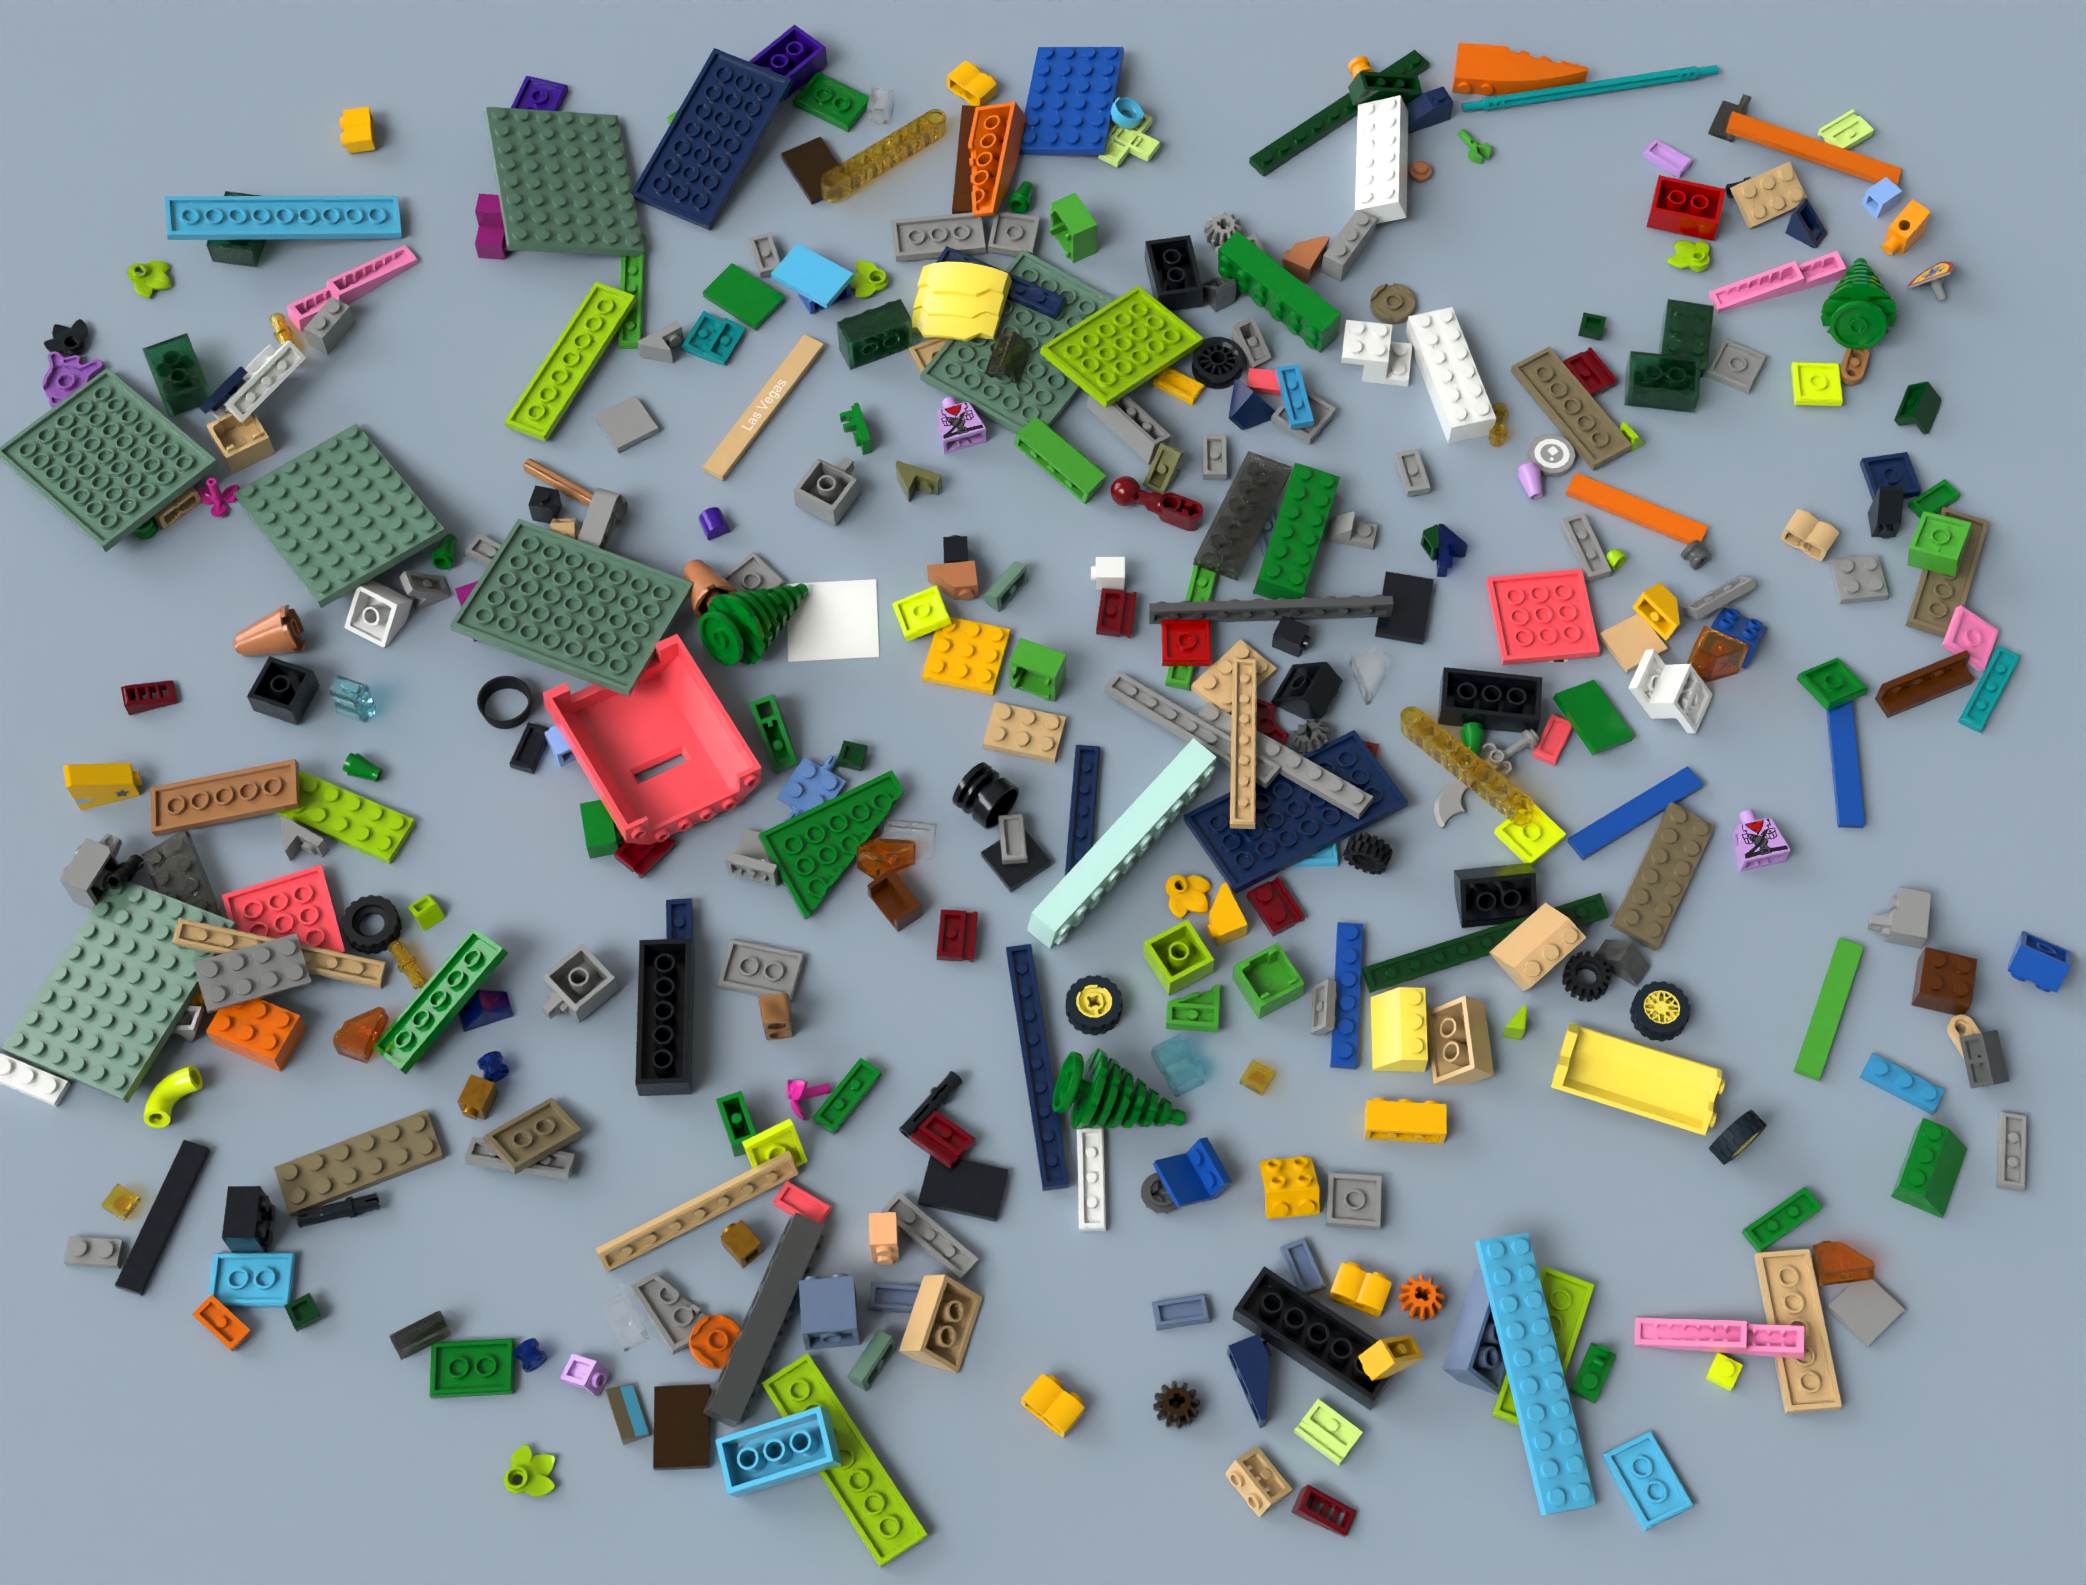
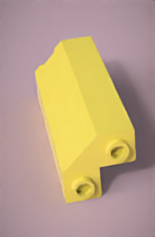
(1638, 1079)

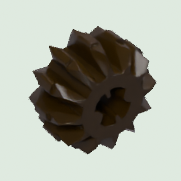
(1186, 1400)

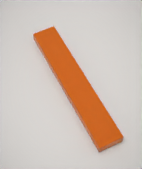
(1635, 509)

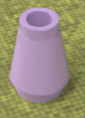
(1530, 478)

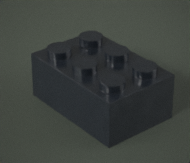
(1174, 272)

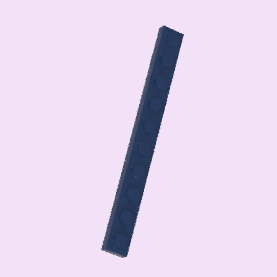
(1037, 1067)

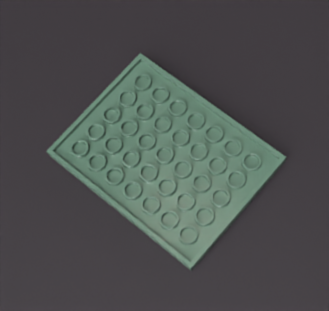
(563, 182)
(1043, 388)
(107, 459)
(339, 515)
(572, 607)
(114, 992)

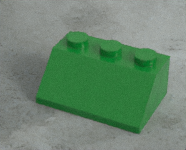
(1930, 1168)

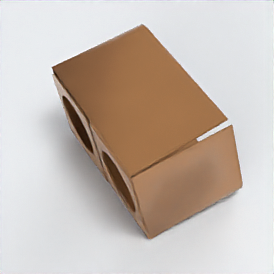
(776, 1016)

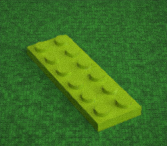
(349, 818)
(1566, 1305)

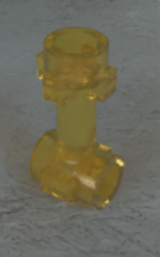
(1498, 433)

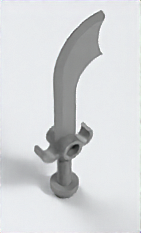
(1449, 799)

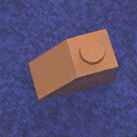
(1305, 257)
(955, 579)

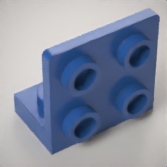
(1740, 628)
(1193, 1175)

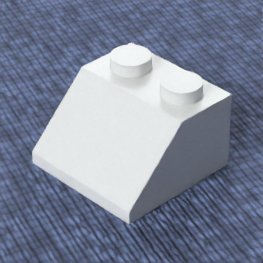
(377, 613)

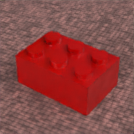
(1686, 208)

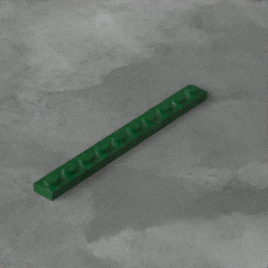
(1324, 122)
(1468, 947)

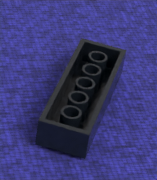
(665, 1017)
(1310, 1335)

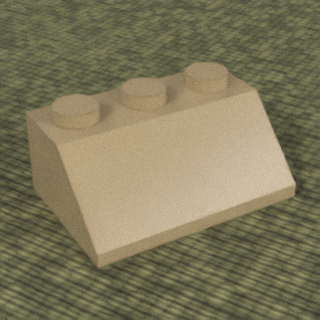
(1537, 946)
(1459, 1042)
(941, 1323)

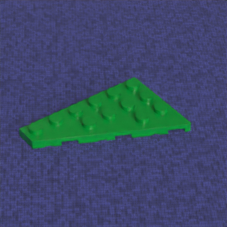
(823, 841)

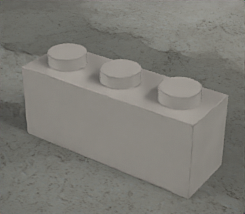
(1348, 245)

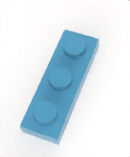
(1294, 397)
(1902, 1083)

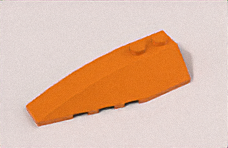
(1498, 71)
(994, 153)

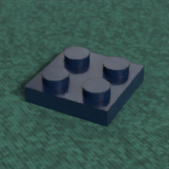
(220, 396)
(1890, 471)

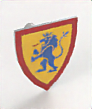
(1936, 276)

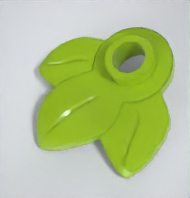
(1690, 255)
(152, 277)
(868, 279)
(533, 1470)

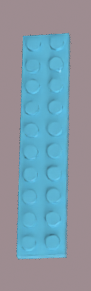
(282, 217)
(1535, 1374)

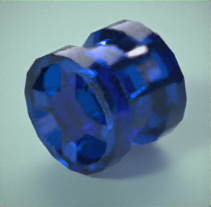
(493, 1066)
(530, 1355)

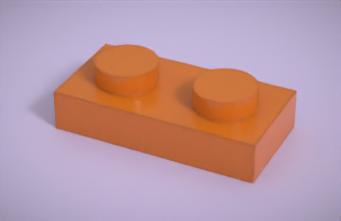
(221, 1323)

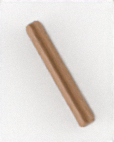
(558, 481)

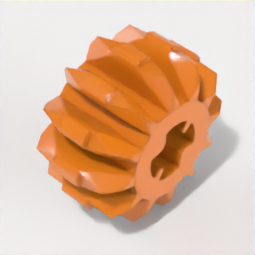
(1419, 1306)

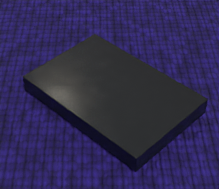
(1409, 610)
(965, 1189)

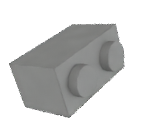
(329, 325)

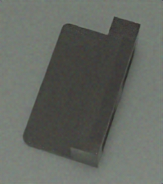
(1722, 117)
(1009, 356)
(420, 1335)

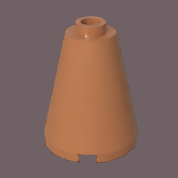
(705, 586)
(272, 635)

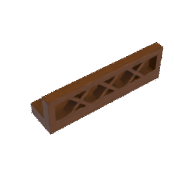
(1924, 684)

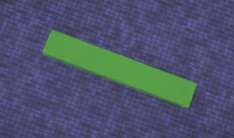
(633, 282)
(1199, 590)
(1828, 1009)

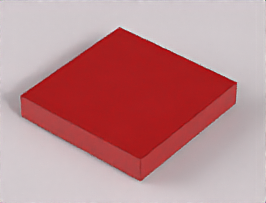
(1186, 642)

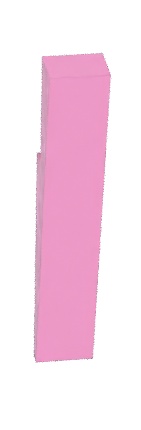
(1779, 282)
(352, 284)
(1721, 1337)

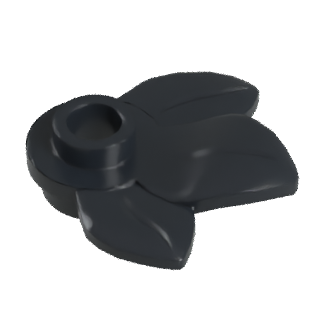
(68, 339)

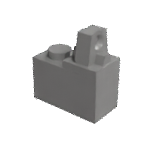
(1907, 921)

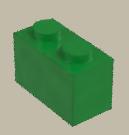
(599, 830)
(736, 1121)

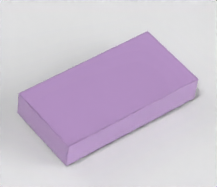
(1667, 158)

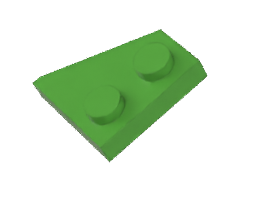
(1195, 1012)

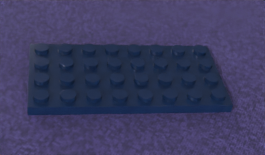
(711, 138)
(1291, 819)

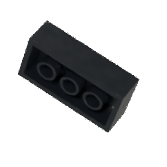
(1490, 699)

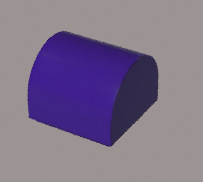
(713, 523)

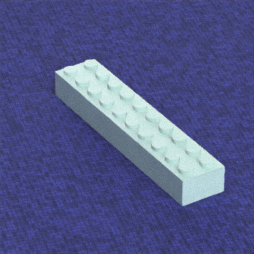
(1121, 844)

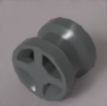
(1696, 554)

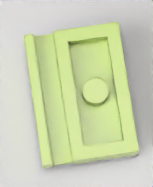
(1846, 131)
(1328, 1432)

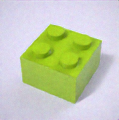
(1178, 957)

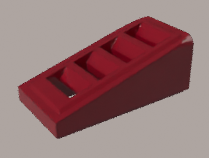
(150, 703)
(1320, 1519)

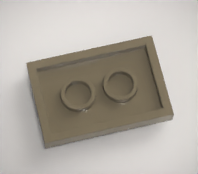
(533, 1135)

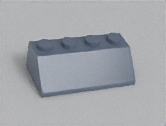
(1475, 1348)

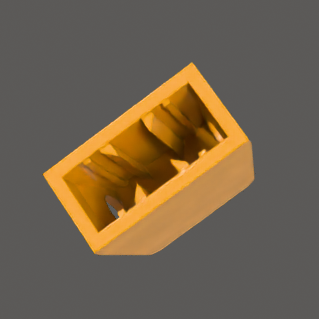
(1906, 228)

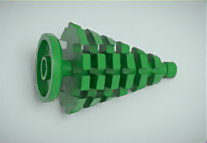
(1859, 308)
(746, 622)
(1108, 1095)

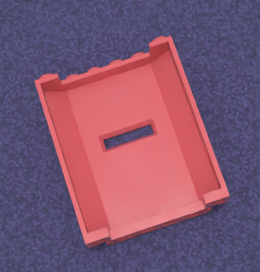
(664, 717)

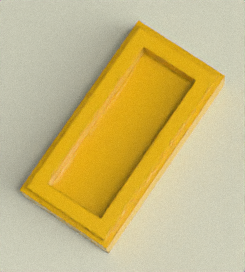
(1179, 385)

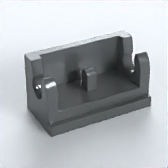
(1984, 1059)

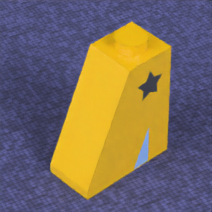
(101, 783)

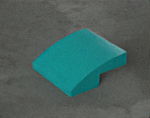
(713, 338)

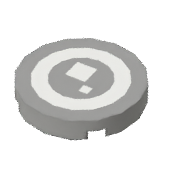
(1552, 455)

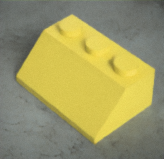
(1399, 1030)

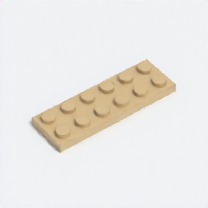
(1793, 1299)

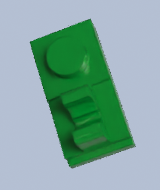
(857, 424)
(1593, 1372)

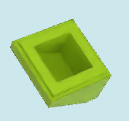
(1632, 436)
(426, 912)
(1517, 1025)

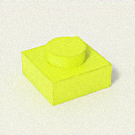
(1723, 1371)

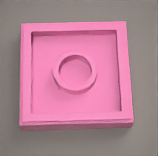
(1970, 634)

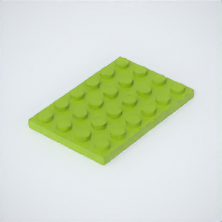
(1121, 346)

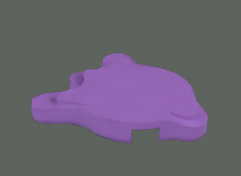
(67, 376)

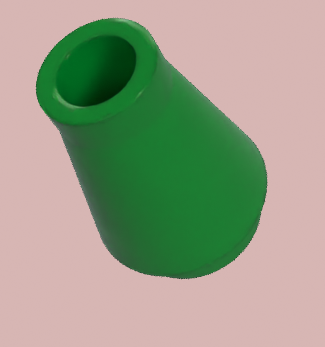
(1021, 198)
(444, 553)
(1472, 736)
(360, 767)

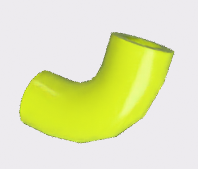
(168, 1092)

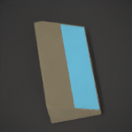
(627, 1413)

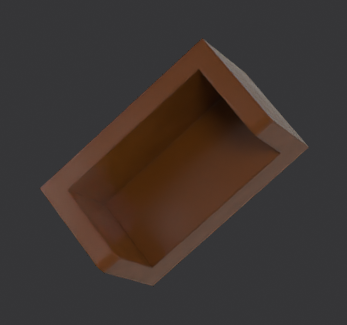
(895, 900)

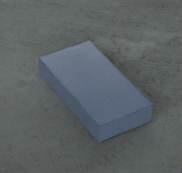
(1303, 1266)
(892, 1297)
(1180, 1312)

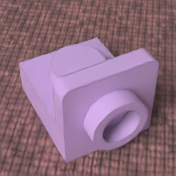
(585, 1374)

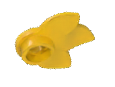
(1190, 897)

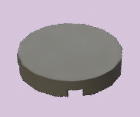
(1392, 303)

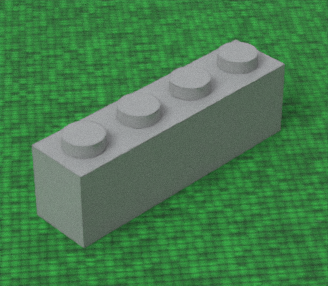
(1131, 426)

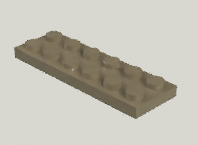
(1571, 408)
(1941, 594)
(1662, 876)
(359, 1163)

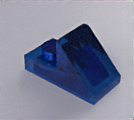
(1449, 546)

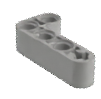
(601, 516)

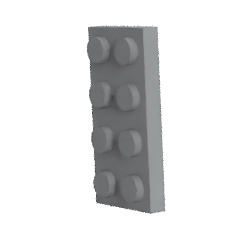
(930, 235)
(252, 973)

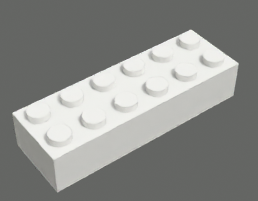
(1382, 159)
(1450, 375)

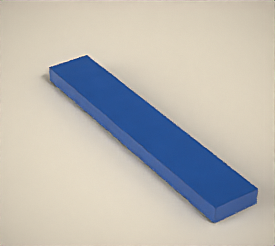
(1845, 767)
(1634, 813)

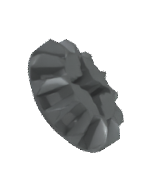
(1318, 739)
(1149, 1188)

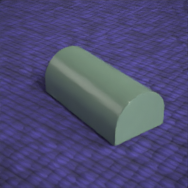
(1006, 586)
(872, 1360)

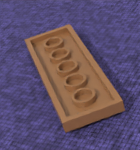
(225, 797)

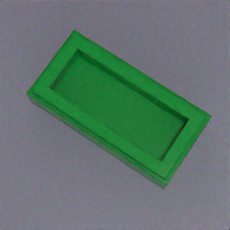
(1934, 499)

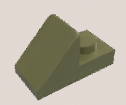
(1163, 468)
(913, 477)

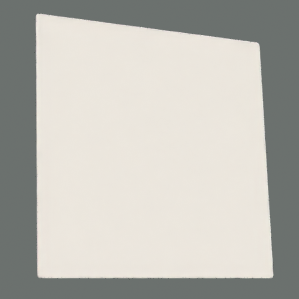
(835, 622)

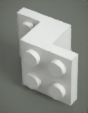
(1381, 358)
(1670, 691)

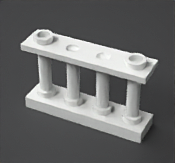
(263, 377)

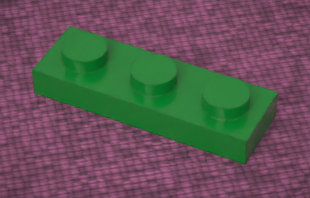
(847, 1096)
(1782, 1220)

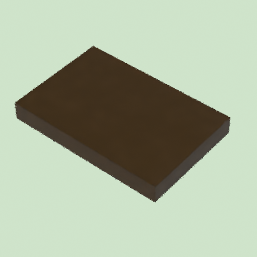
(808, 165)
(681, 1427)

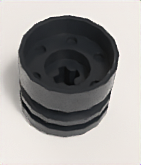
(985, 795)

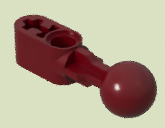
(1185, 513)

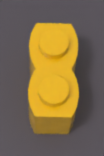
(971, 84)
(358, 129)
(1360, 1289)
(1053, 1404)

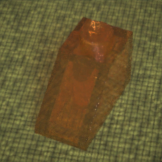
(885, 854)
(360, 1034)
(1840, 1264)

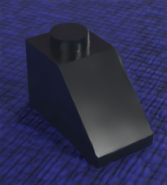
(1886, 512)

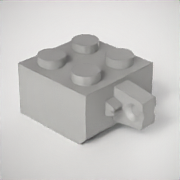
(828, 490)
(88, 870)
(578, 985)

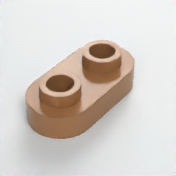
(1854, 366)

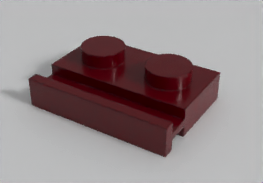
(1591, 372)
(1116, 613)
(642, 857)
(1275, 906)
(957, 935)
(943, 1139)

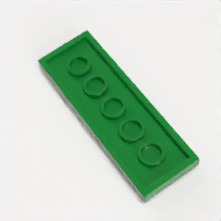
(439, 1000)

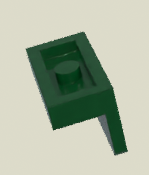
(1919, 406)

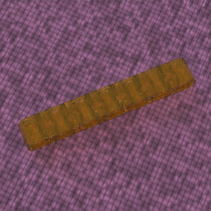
(883, 155)
(1469, 776)

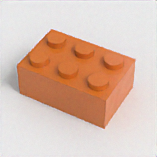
(258, 1032)

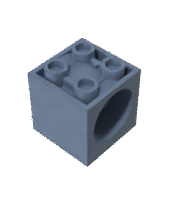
(829, 1312)

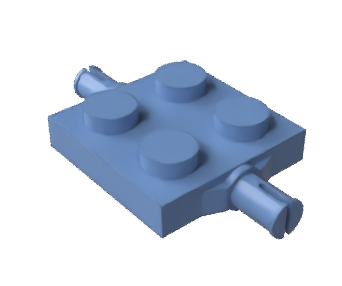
(811, 786)

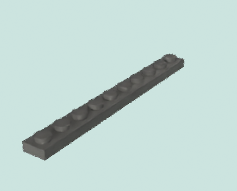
(1268, 610)

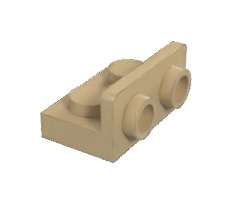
(1258, 1481)

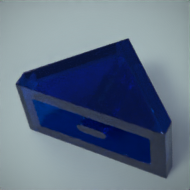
(485, 1008)

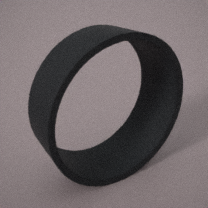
(497, 684)

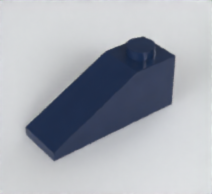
(1429, 109)
(1251, 1365)

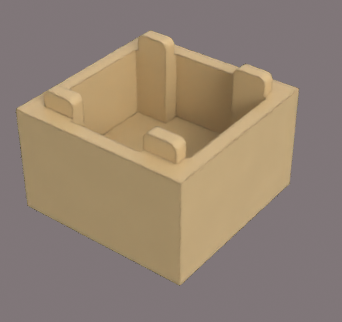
(240, 442)

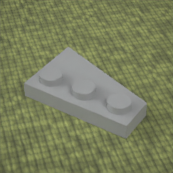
(667, 1311)

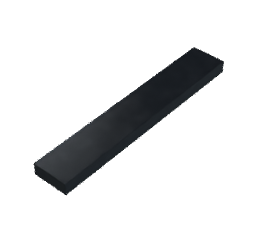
(162, 1218)

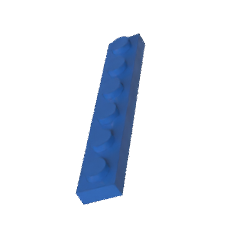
(1348, 981)

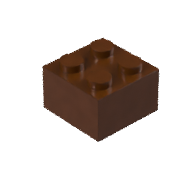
(1944, 982)

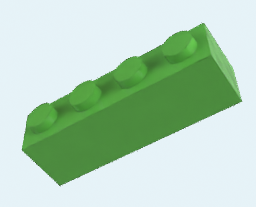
(1060, 459)

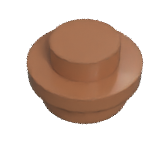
(1420, 171)

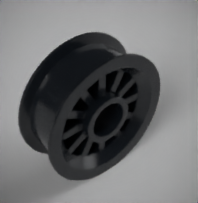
(1217, 362)

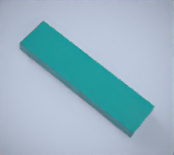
(1989, 689)

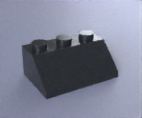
(1495, 894)

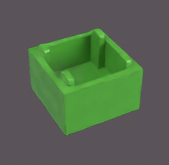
(1073, 227)
(1939, 543)
(1037, 670)
(1268, 980)

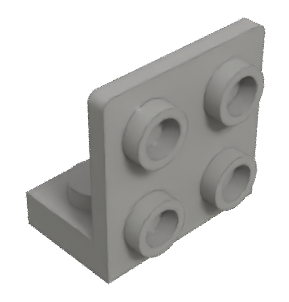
(752, 860)

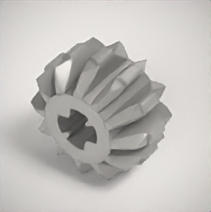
(1221, 228)

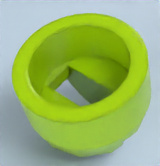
(1615, 558)

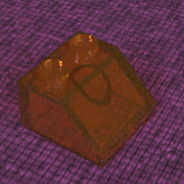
(1717, 655)

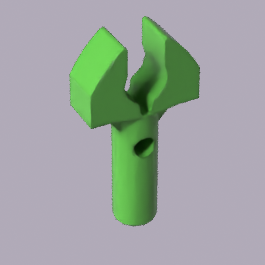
(1476, 148)

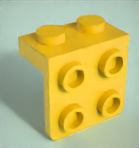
(1290, 1187)

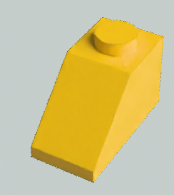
(1659, 610)
(1225, 918)
(1390, 1356)

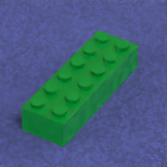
(1278, 292)
(1296, 533)

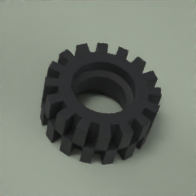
(1367, 853)
(1593, 964)

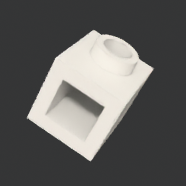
(1109, 573)

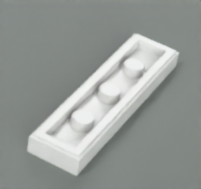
(1091, 1179)

